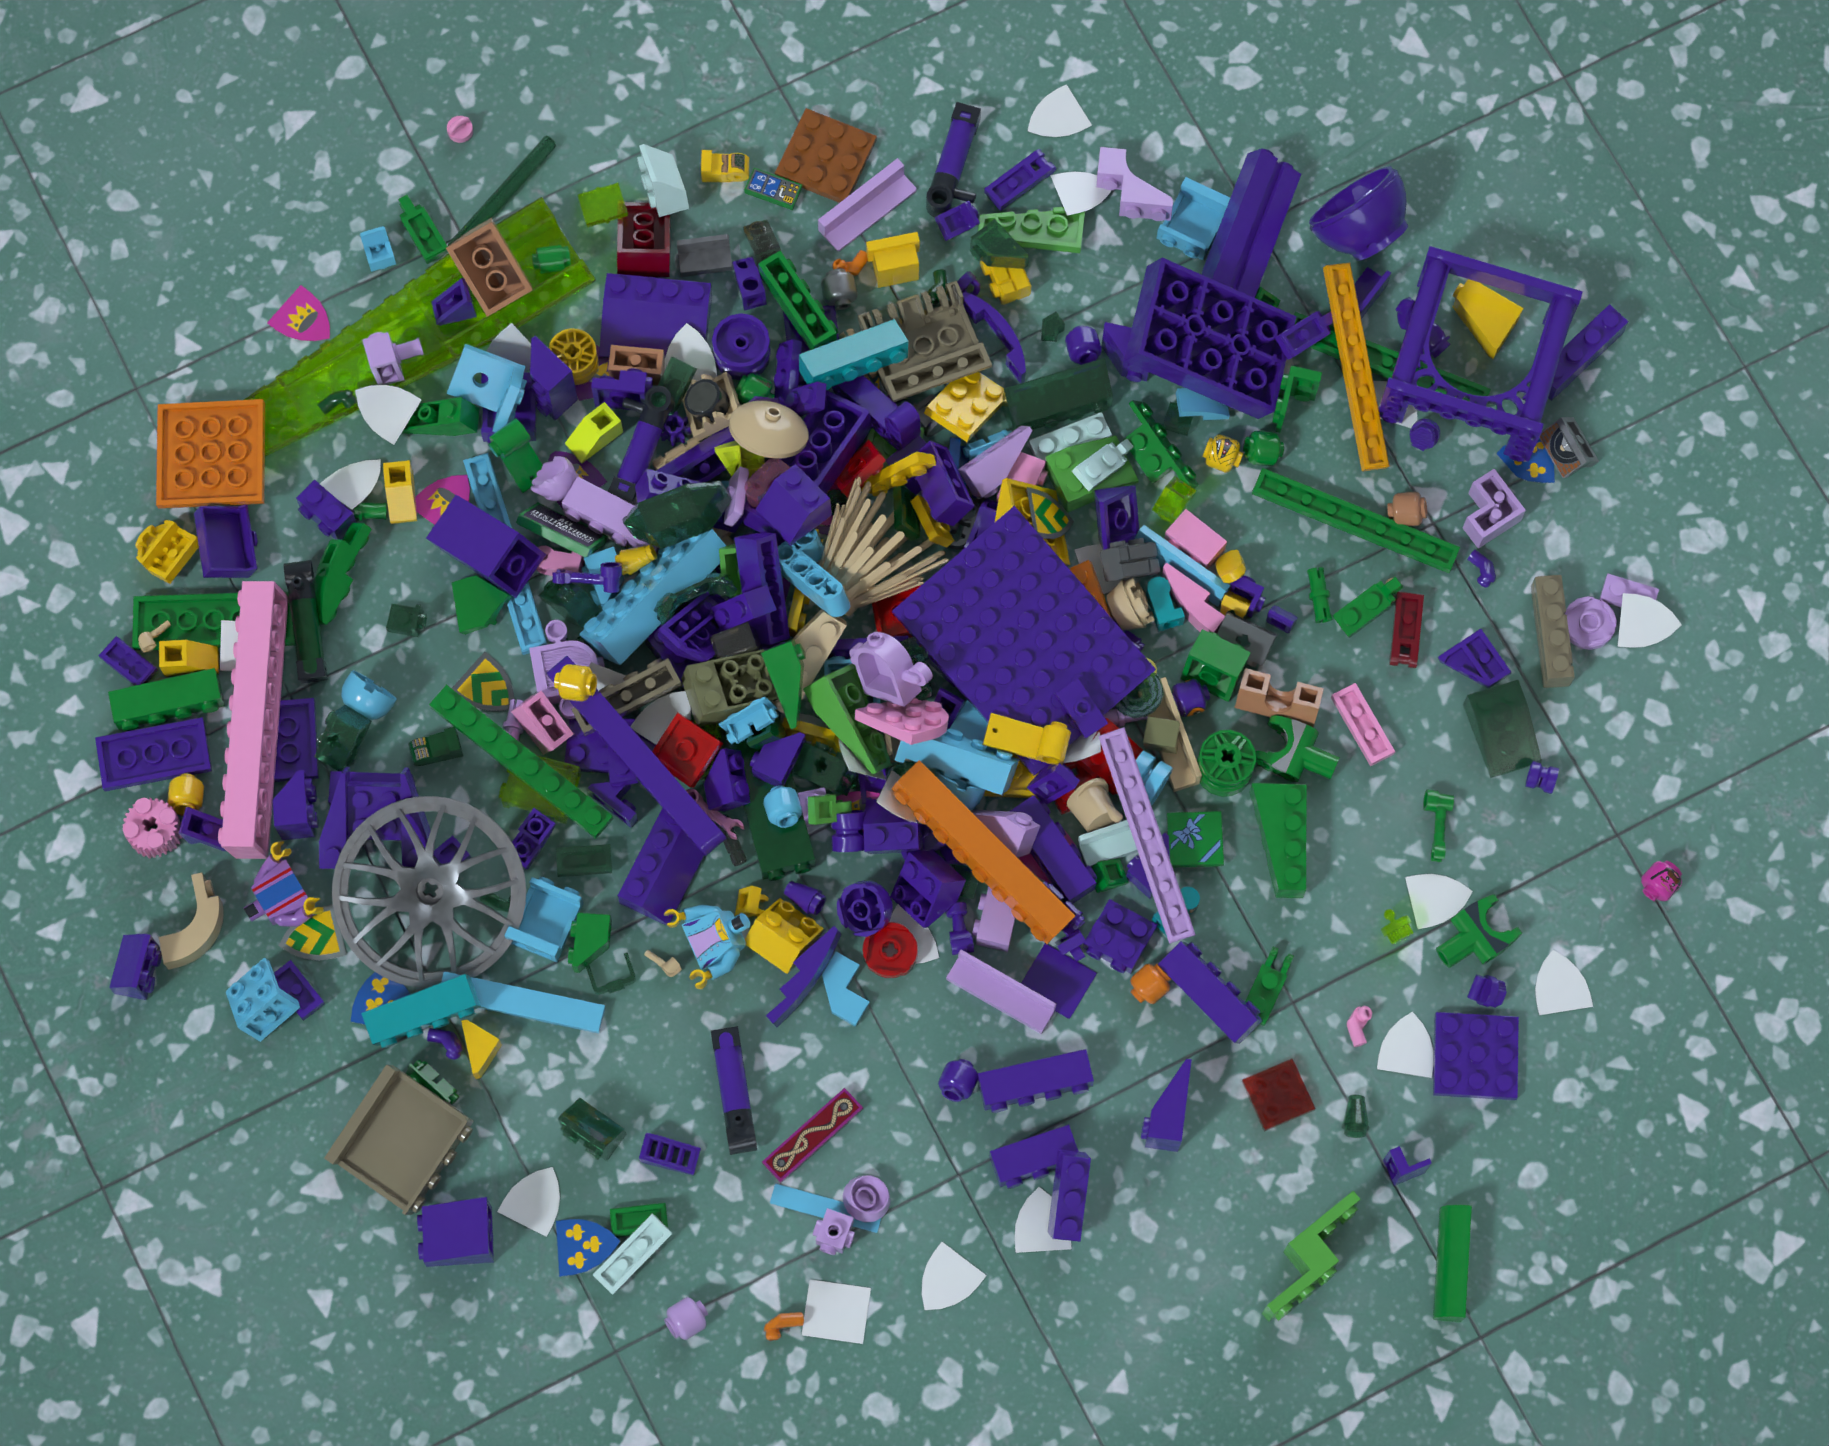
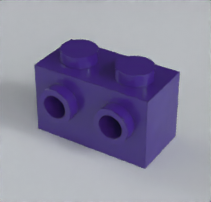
(326, 510)

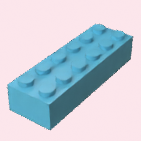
(631, 614)

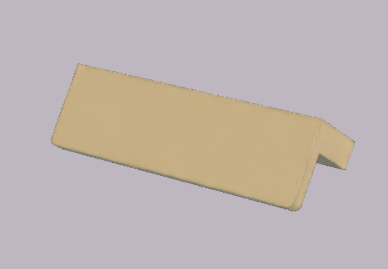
(1185, 766)

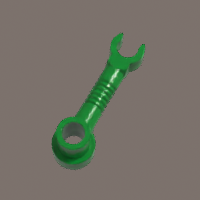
(1438, 804)

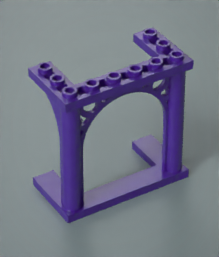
(1526, 424)

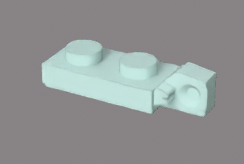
(1102, 464)

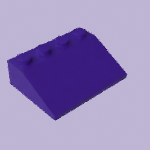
(651, 311)

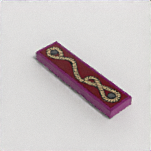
(812, 1135)

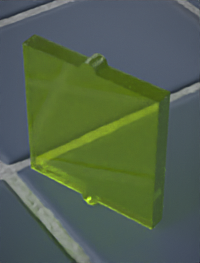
(602, 205)

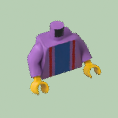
(280, 893)

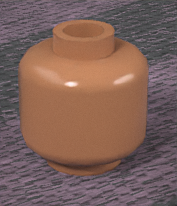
(1408, 508)

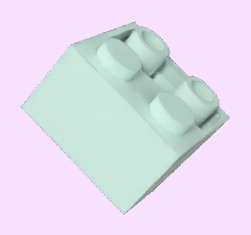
(662, 181)

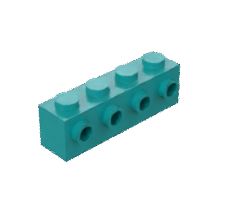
(855, 355)
(421, 1010)

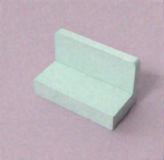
(1107, 843)

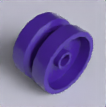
(741, 346)

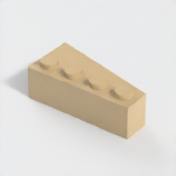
(817, 640)

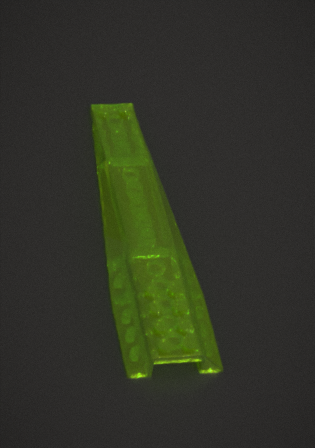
(409, 315)

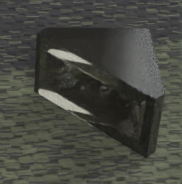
(736, 641)

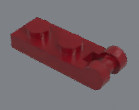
(1406, 629)

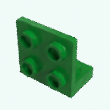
(1299, 383)

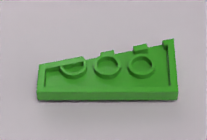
(1042, 230)

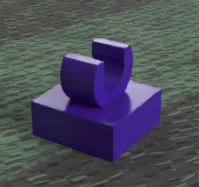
(1072, 944)

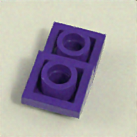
(532, 836)

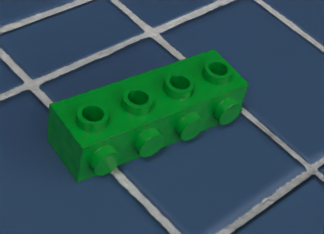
(796, 302)

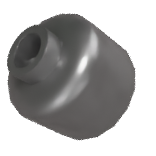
(839, 288)

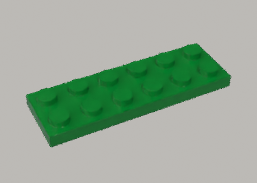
(191, 617)

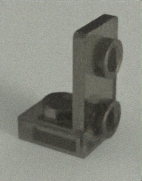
(761, 240)

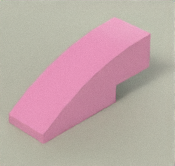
(1192, 600)

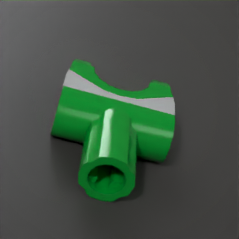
(1298, 752)

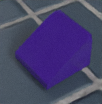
(1281, 619)

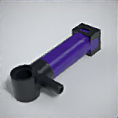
(952, 160)
(642, 443)
(734, 1090)

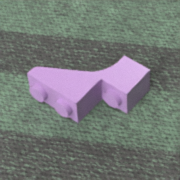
(1137, 196)

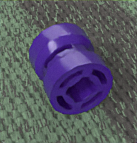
(1542, 777)

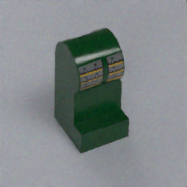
(436, 747)

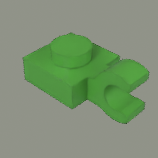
(824, 808)

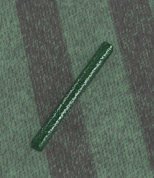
(509, 186)

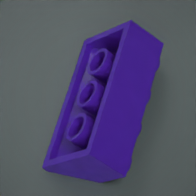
(661, 871)

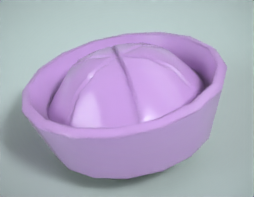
(857, 1198)

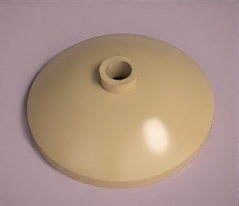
(768, 429)

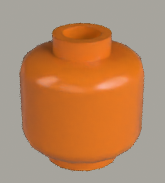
(1150, 984)

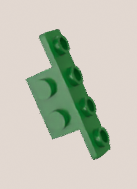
(1154, 450)

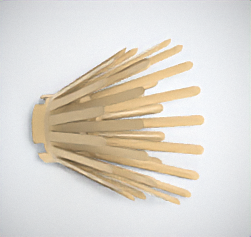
(851, 554)

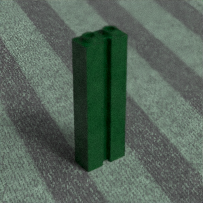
(776, 847)

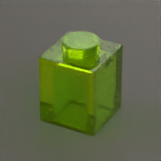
(1173, 500)

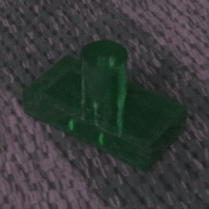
(677, 380)

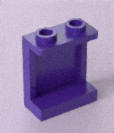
(524, 412)

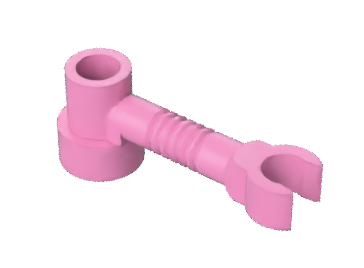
(725, 822)

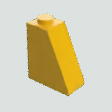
(1486, 314)

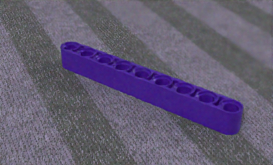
(647, 768)

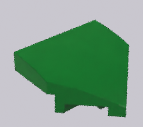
(477, 603)

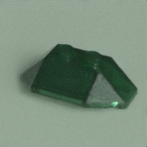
(678, 513)

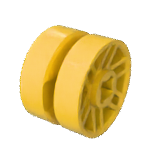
(578, 352)

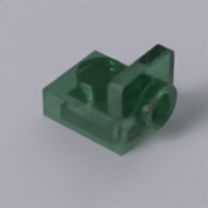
(406, 620)

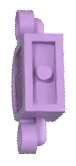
(547, 656)
(888, 669)

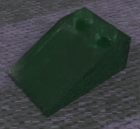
(1503, 728)

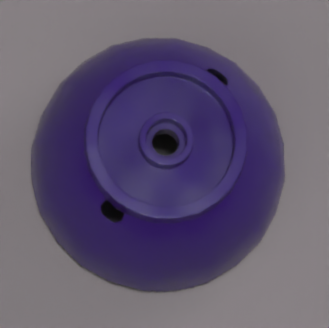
(1363, 215)

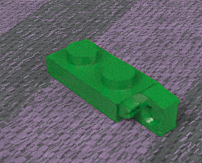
(422, 230)
(1367, 606)

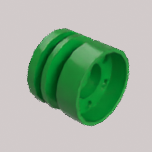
(1225, 777)

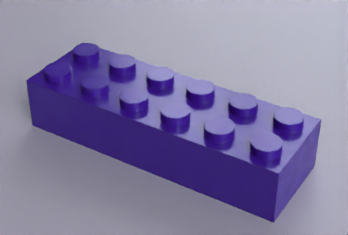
(830, 446)

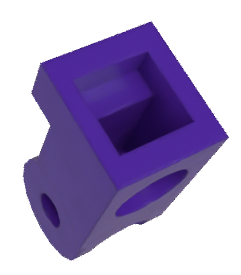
(749, 283)

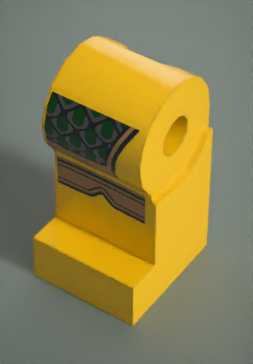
(724, 167)

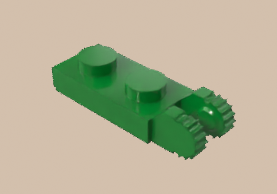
(1268, 985)

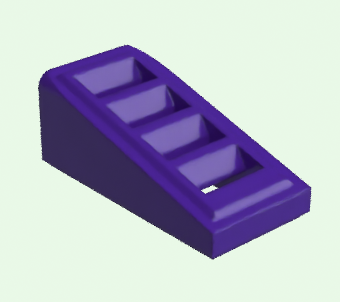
(672, 1145)

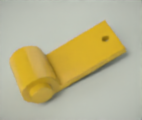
(1028, 740)

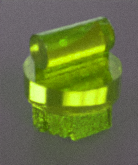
(1397, 929)

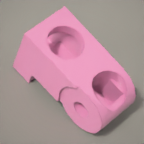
(559, 560)

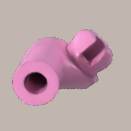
(1356, 1024)

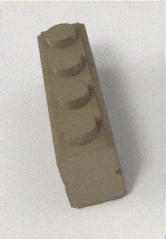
(1552, 631)

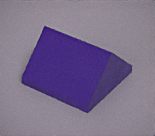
(1116, 514)

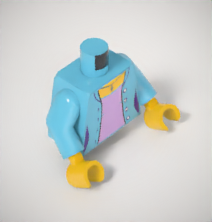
(713, 938)

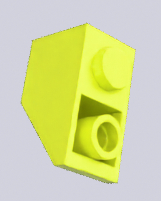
(594, 432)

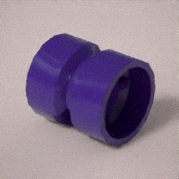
(849, 832)

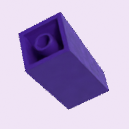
(486, 546)

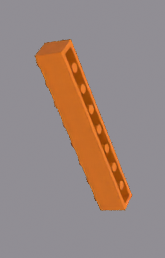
(982, 852)

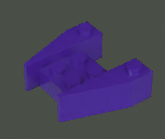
(359, 800)

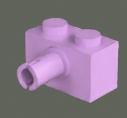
(386, 356)

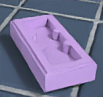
(737, 491)

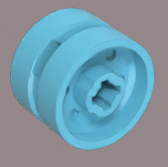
(1153, 779)

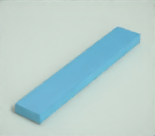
(536, 1005)

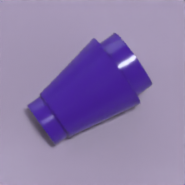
(806, 897)

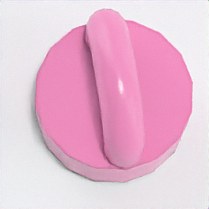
(460, 129)

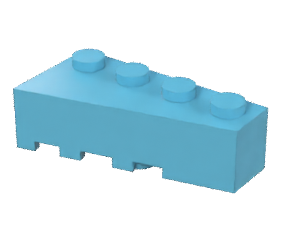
(963, 758)

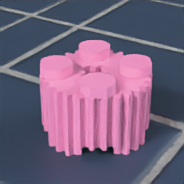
(143, 816)

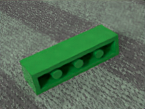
(166, 699)

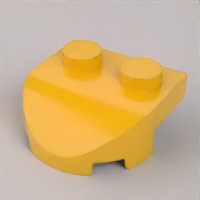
(165, 549)

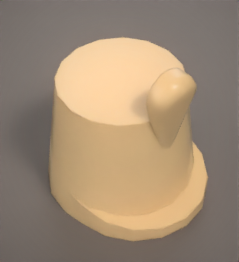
(1093, 805)

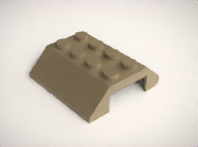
(939, 343)

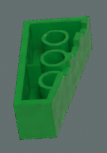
(1283, 826)

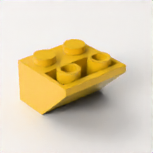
(782, 934)

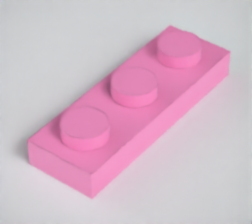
(1362, 724)

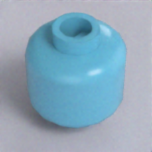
(782, 806)

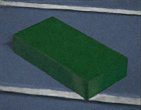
(904, 514)

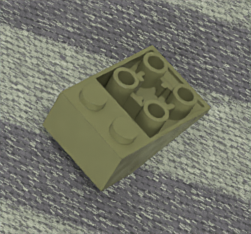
(726, 686)

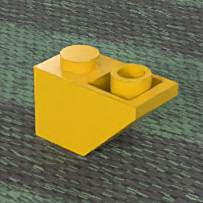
(400, 491)
(187, 657)

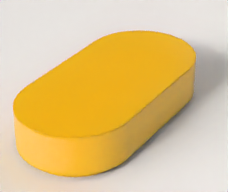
(1230, 566)

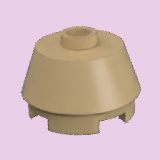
(1129, 605)

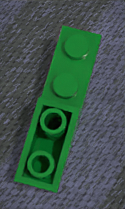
(331, 578)

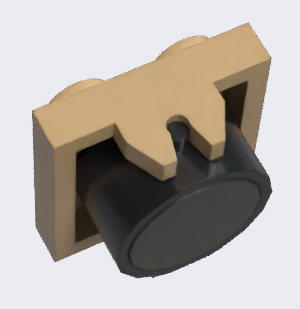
(710, 404)

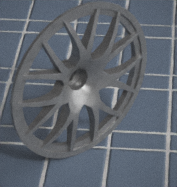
(425, 907)

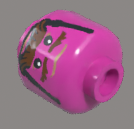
(1661, 881)

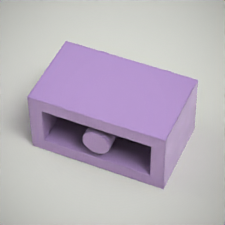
(996, 923)

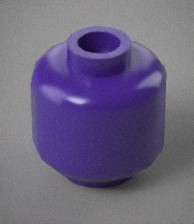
(1083, 345)
(958, 1080)

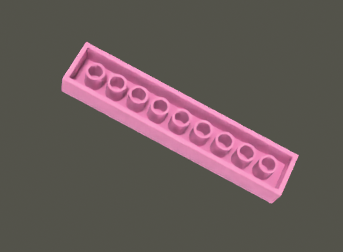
(254, 720)

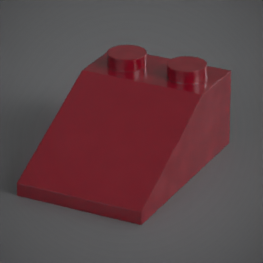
(643, 242)

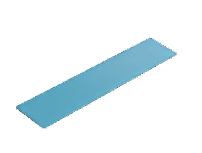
(814, 1205)

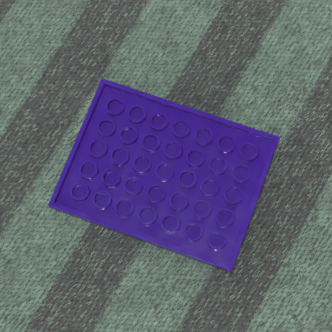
(1020, 628)

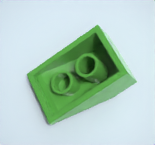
(1068, 487)

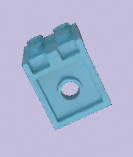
(499, 393)

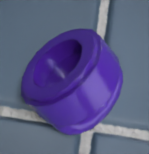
(968, 279)

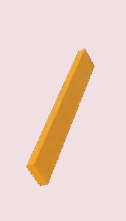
(1356, 367)

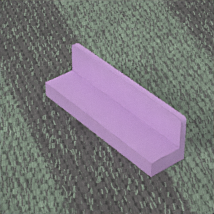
(866, 206)
(1001, 992)

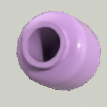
(686, 1318)

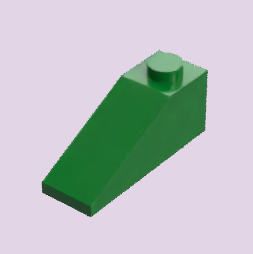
(786, 672)

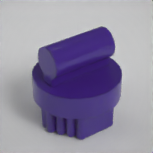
(1424, 434)
(1487, 991)

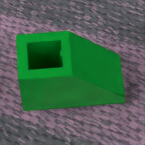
(592, 939)

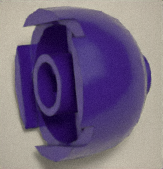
(864, 908)

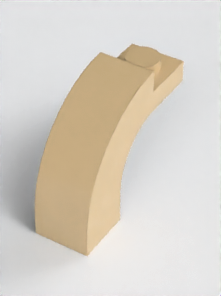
(200, 935)

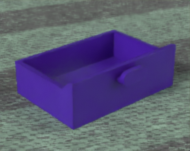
(226, 541)

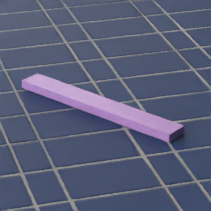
(1147, 835)

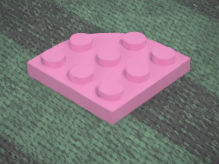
(912, 724)

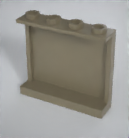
(400, 1139)

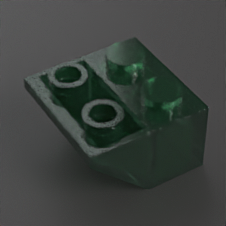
(592, 1129)

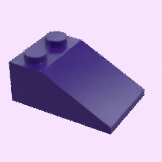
(1166, 1121)

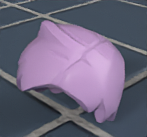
(554, 479)

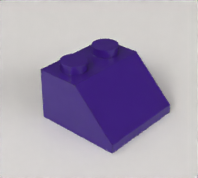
(1115, 344)
(794, 505)
(889, 833)

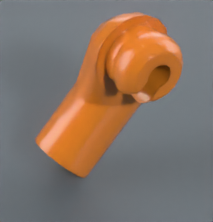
(781, 1321)

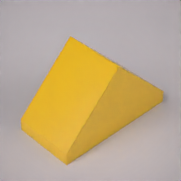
(481, 1047)

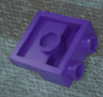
(631, 384)
(1119, 937)

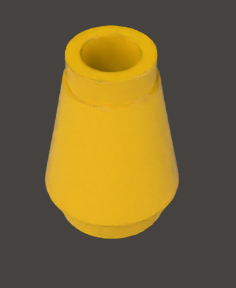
(635, 558)

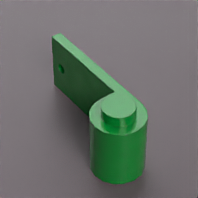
(516, 453)

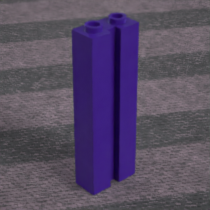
(1252, 222)

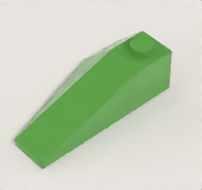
(835, 702)

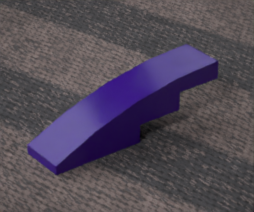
(811, 967)

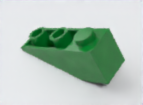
(444, 417)

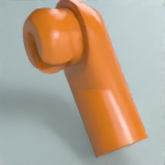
(854, 266)

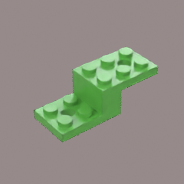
(1312, 1257)

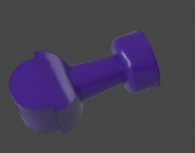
(959, 938)

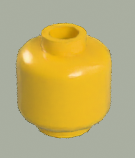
(575, 682)
(185, 792)

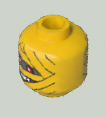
(1222, 453)

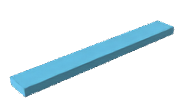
(489, 499)

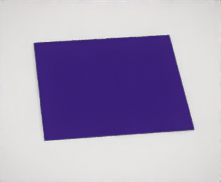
(1059, 979)

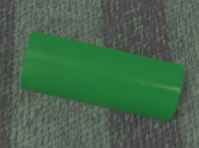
(1452, 1263)

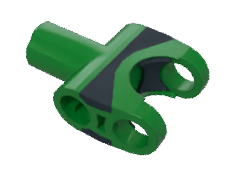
(1476, 935)

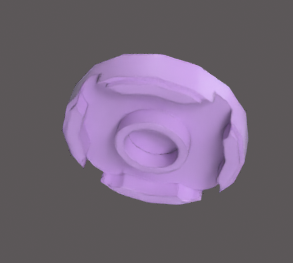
(1590, 623)

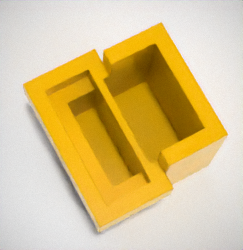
(894, 259)

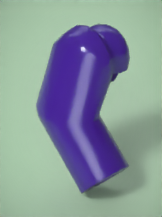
(1485, 566)
(449, 1041)

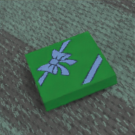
(1195, 839)

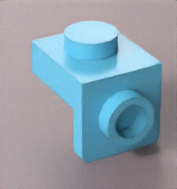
(377, 248)

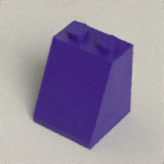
(456, 1233)

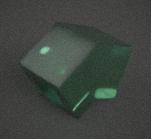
(1051, 327)

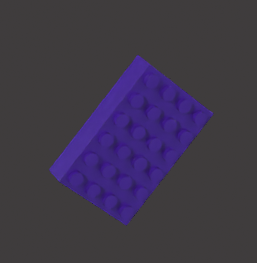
(1208, 338)

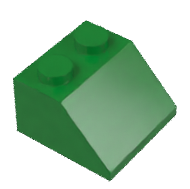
(1216, 664)

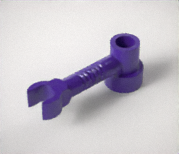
(608, 578)

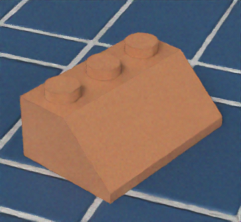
(489, 267)

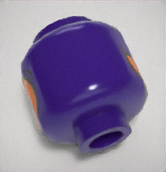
(1190, 697)

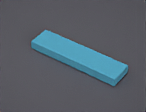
(1186, 565)

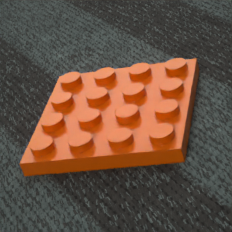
(210, 453)

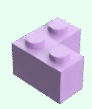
(1497, 510)

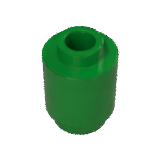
(551, 259)

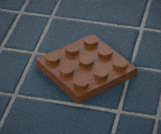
(826, 155)

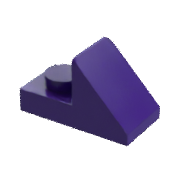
(1053, 782)
(611, 797)
(201, 828)

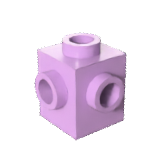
(834, 1222)

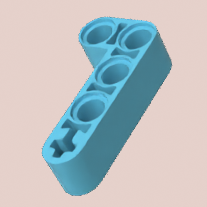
(801, 569)

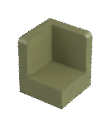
(1161, 735)

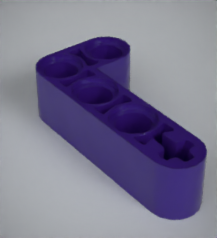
(894, 423)

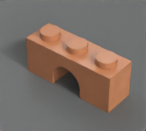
(1260, 697)

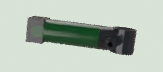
(305, 621)

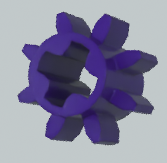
(681, 430)

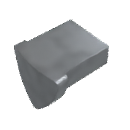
(931, 426)

